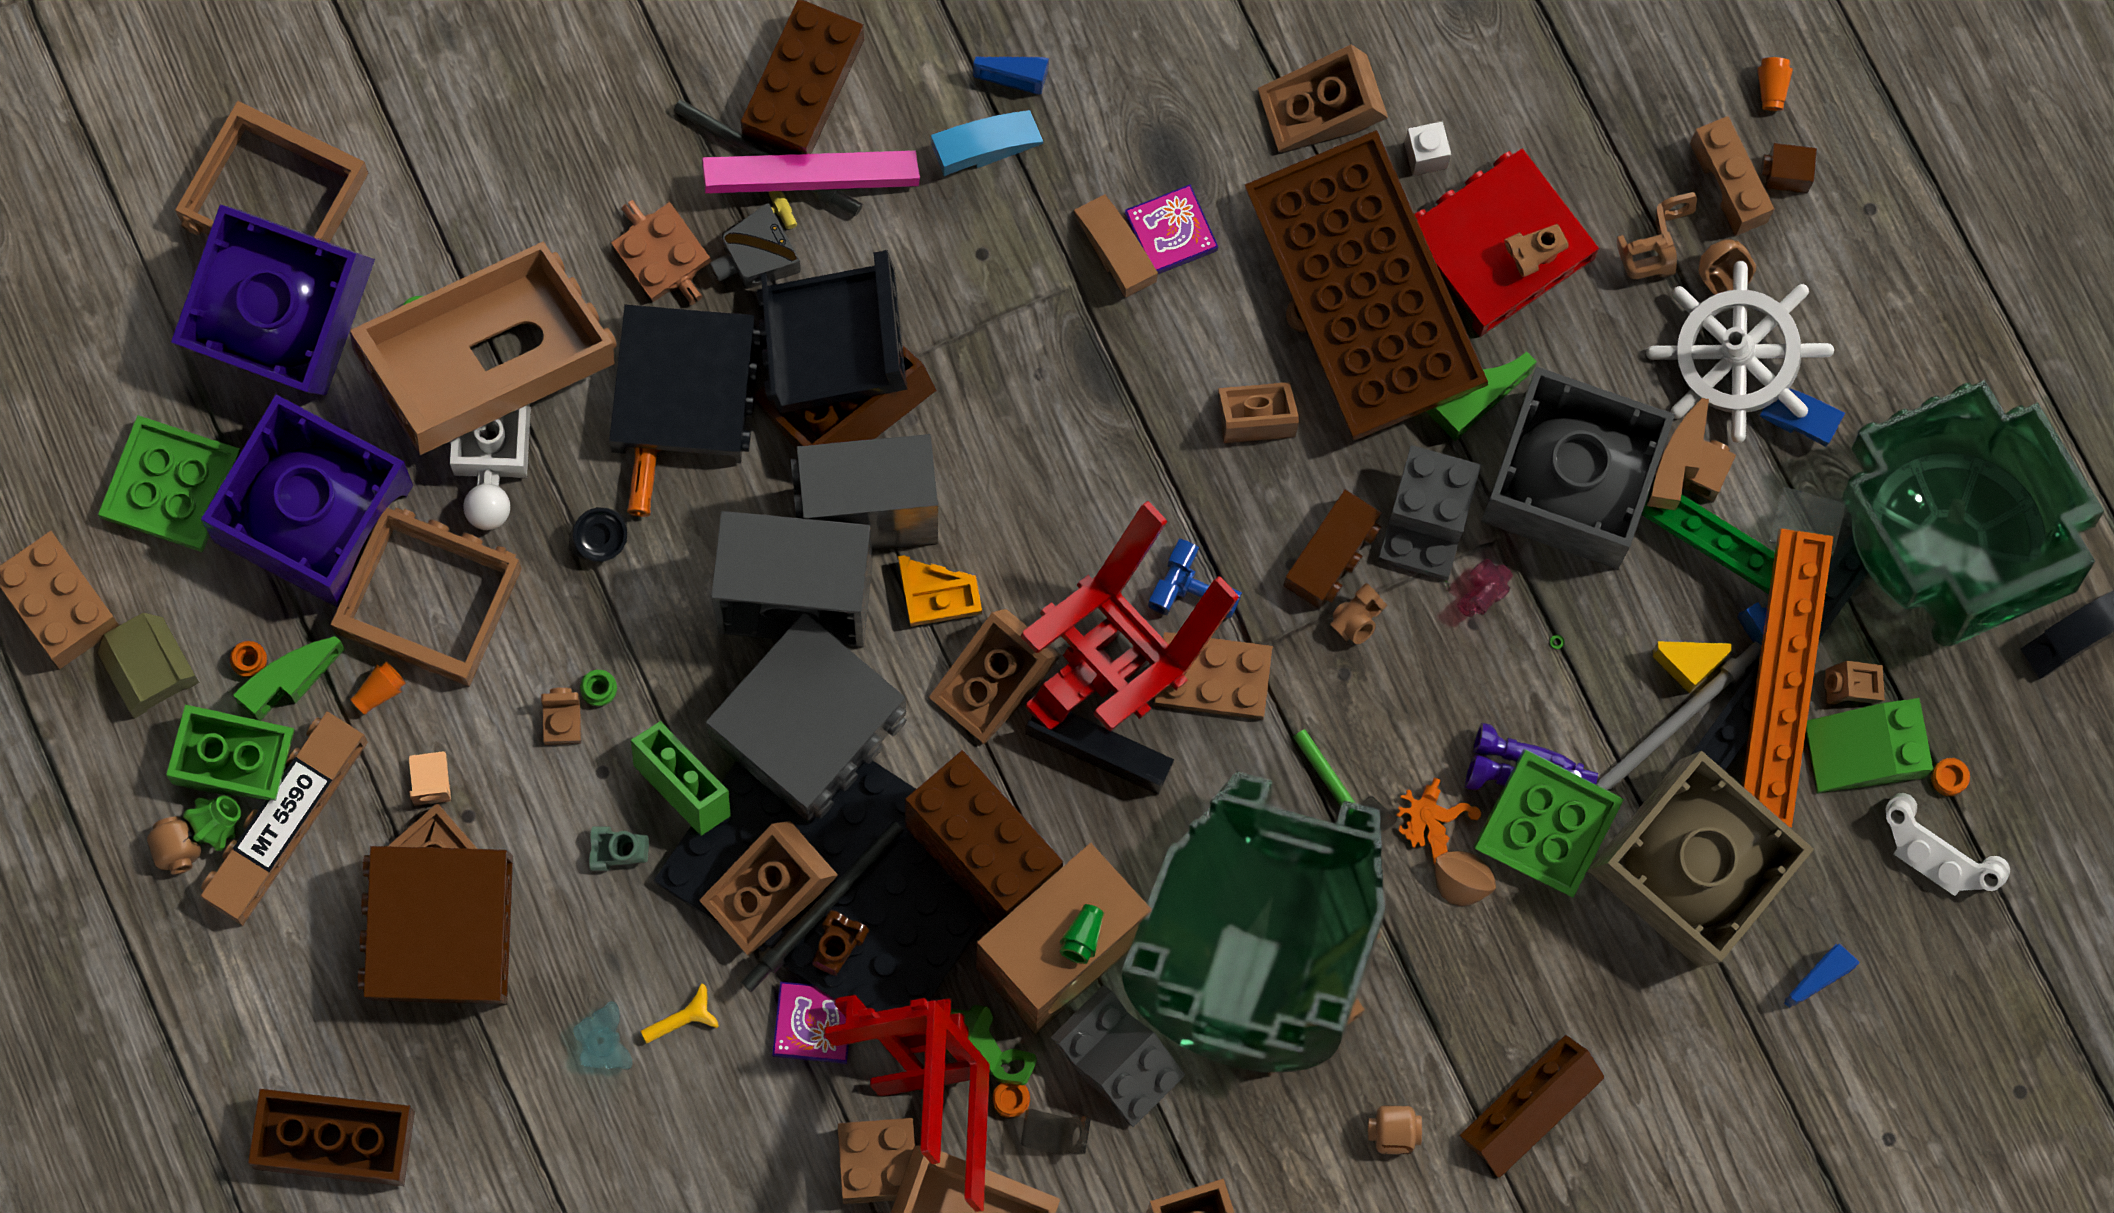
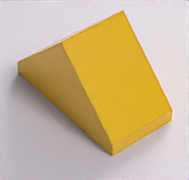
(1690, 661)

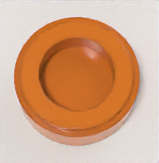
(1950, 777)
(1011, 1100)

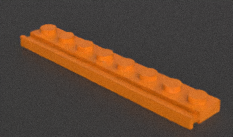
(1786, 669)

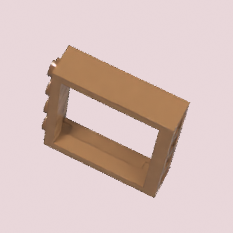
(247, 118)
(403, 649)

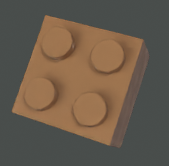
(874, 1158)

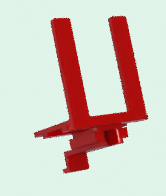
(1090, 666)
(927, 1029)

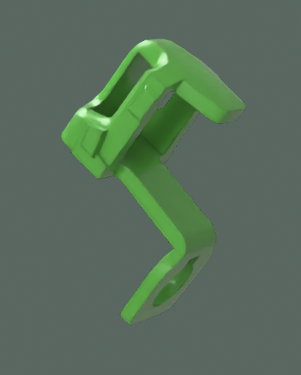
(978, 1021)

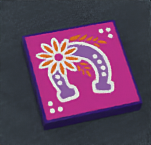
(1172, 229)
(800, 1025)

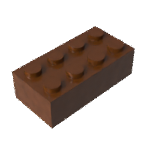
(802, 79)
(331, 1137)

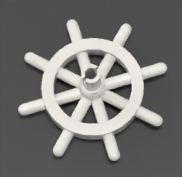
(1739, 351)

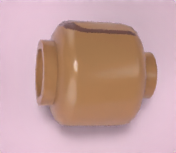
(1395, 1129)

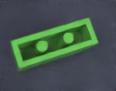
(680, 778)

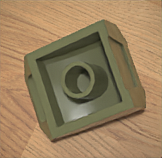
(145, 662)

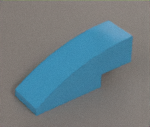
(985, 141)

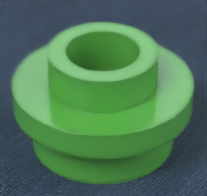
(593, 678)

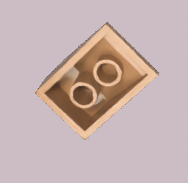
(1323, 100)
(992, 676)
(768, 886)

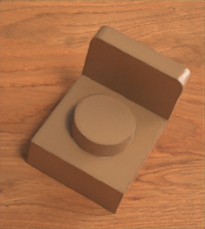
(1854, 683)
(561, 717)

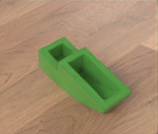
(288, 676)

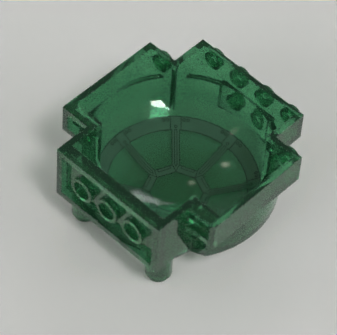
(1970, 511)

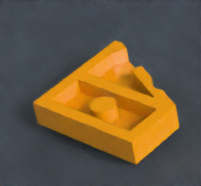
(937, 593)

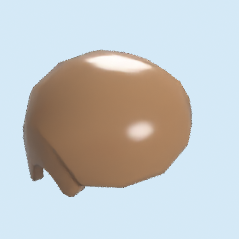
(1718, 263)

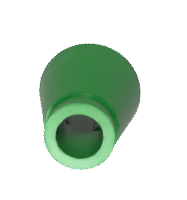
(1082, 936)

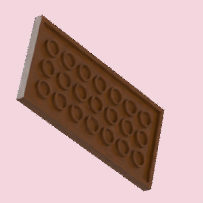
(1366, 285)

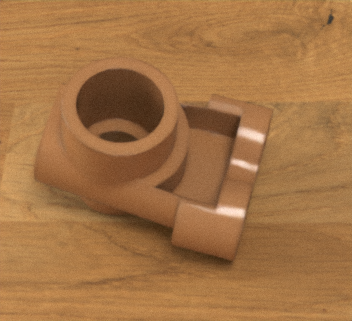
(1530, 251)
(1354, 618)

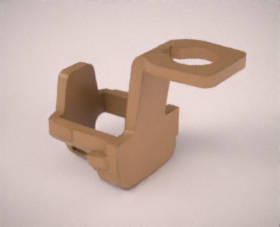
(1666, 261)

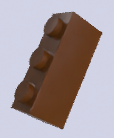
(1333, 550)

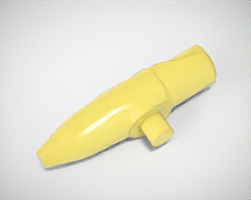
(782, 208)

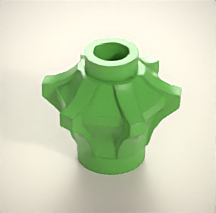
(214, 820)

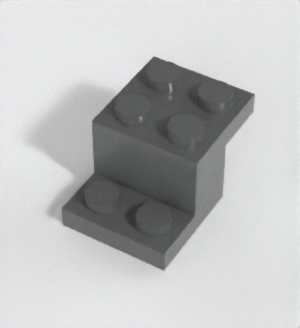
(1429, 512)
(1118, 1055)

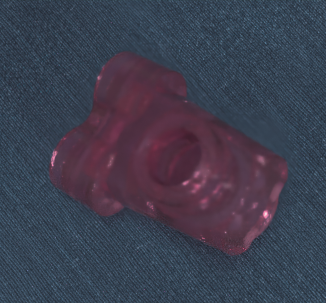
(1489, 587)

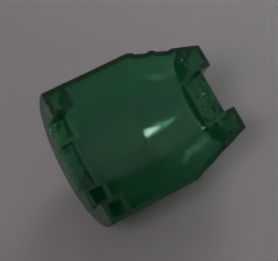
(1260, 931)

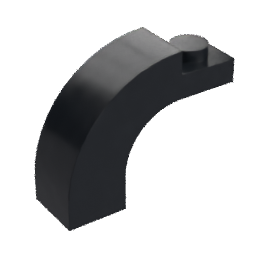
(2071, 636)

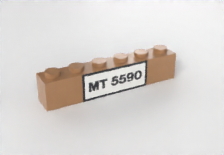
(281, 824)

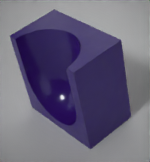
(272, 300)
(304, 499)

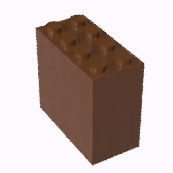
(979, 838)
(436, 925)

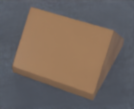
(1258, 412)

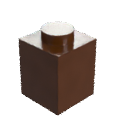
(1789, 168)

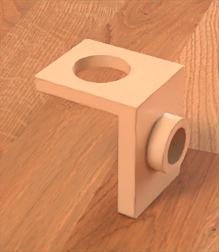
(429, 778)

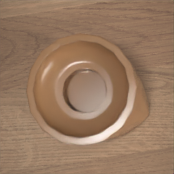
(1463, 878)

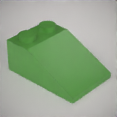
(1869, 746)
(229, 754)

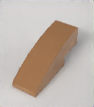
(1116, 245)
(1679, 459)

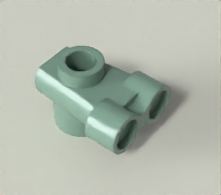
(609, 848)

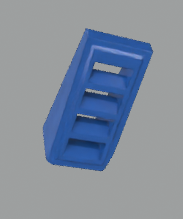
(1015, 72)
(1830, 968)

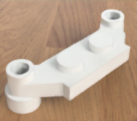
(1936, 857)

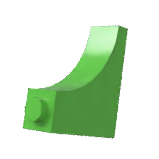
(1462, 413)

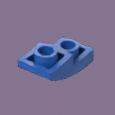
(1817, 425)

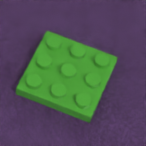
(167, 482)
(1548, 823)

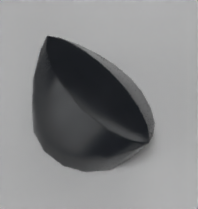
(598, 534)

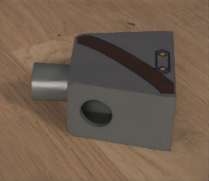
(756, 248)

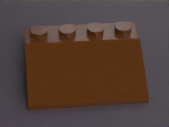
(851, 419)

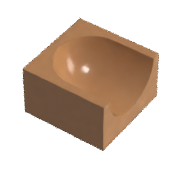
(1023, 949)

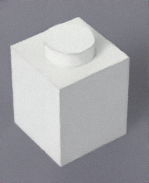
(1427, 148)

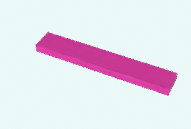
(810, 171)

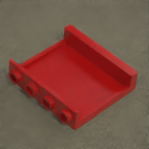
(1470, 230)

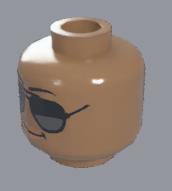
(173, 845)

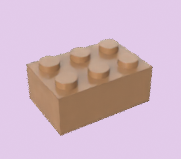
(55, 600)

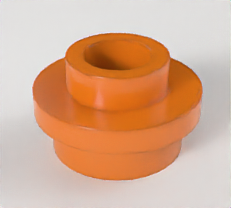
(248, 648)

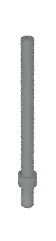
(1730, 672)

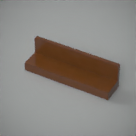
(1533, 1105)

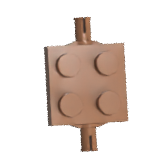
(661, 252)

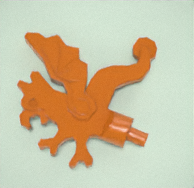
(1426, 812)

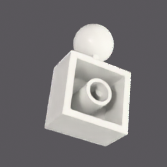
(504, 456)

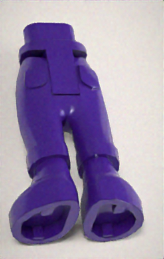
(1489, 743)

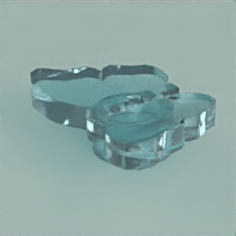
(604, 1026)

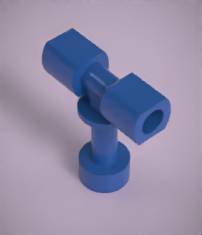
(1180, 580)

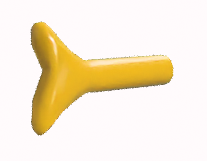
(694, 1012)

